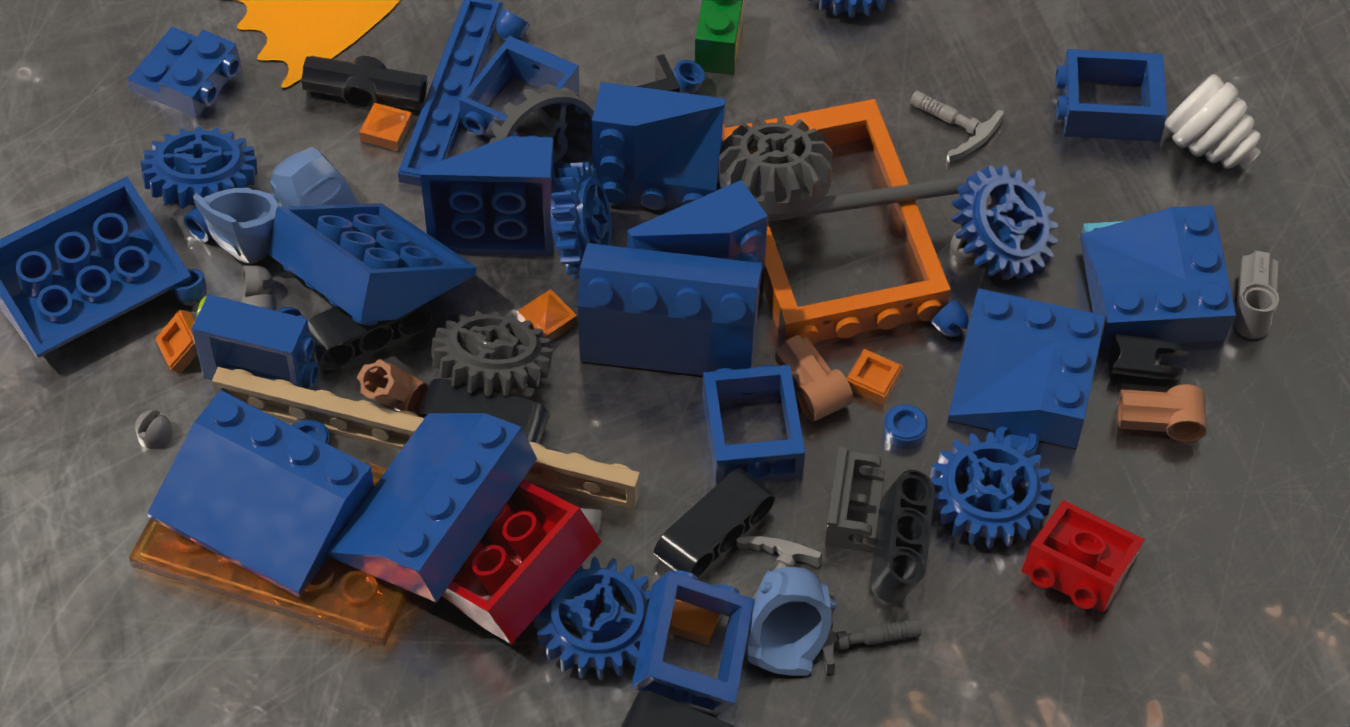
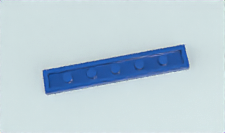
(458, 68)

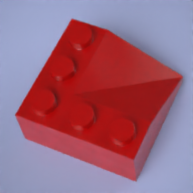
(522, 561)

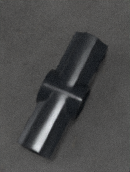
(364, 82)

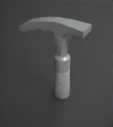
(982, 131)
(788, 551)

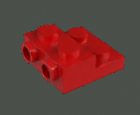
(1081, 556)

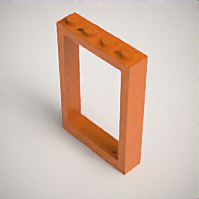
(869, 310)

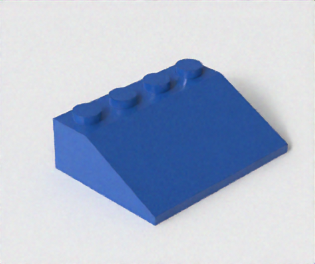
(365, 258)
(85, 267)
(666, 310)
(260, 492)
(436, 501)

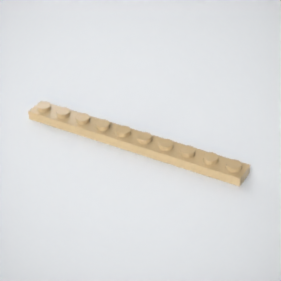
(392, 429)

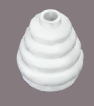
(1215, 124)

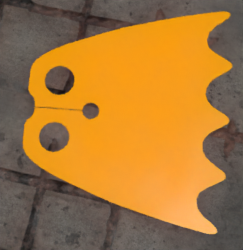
(310, 28)

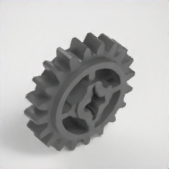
(491, 353)

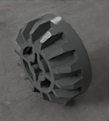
(555, 115)
(787, 169)

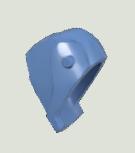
(309, 181)
(240, 221)
(789, 621)

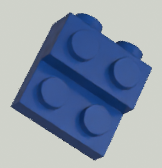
(186, 70)

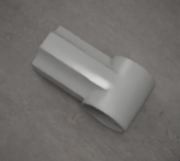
(1256, 295)

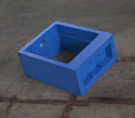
(519, 61)
(1112, 121)
(254, 340)
(759, 459)
(679, 683)

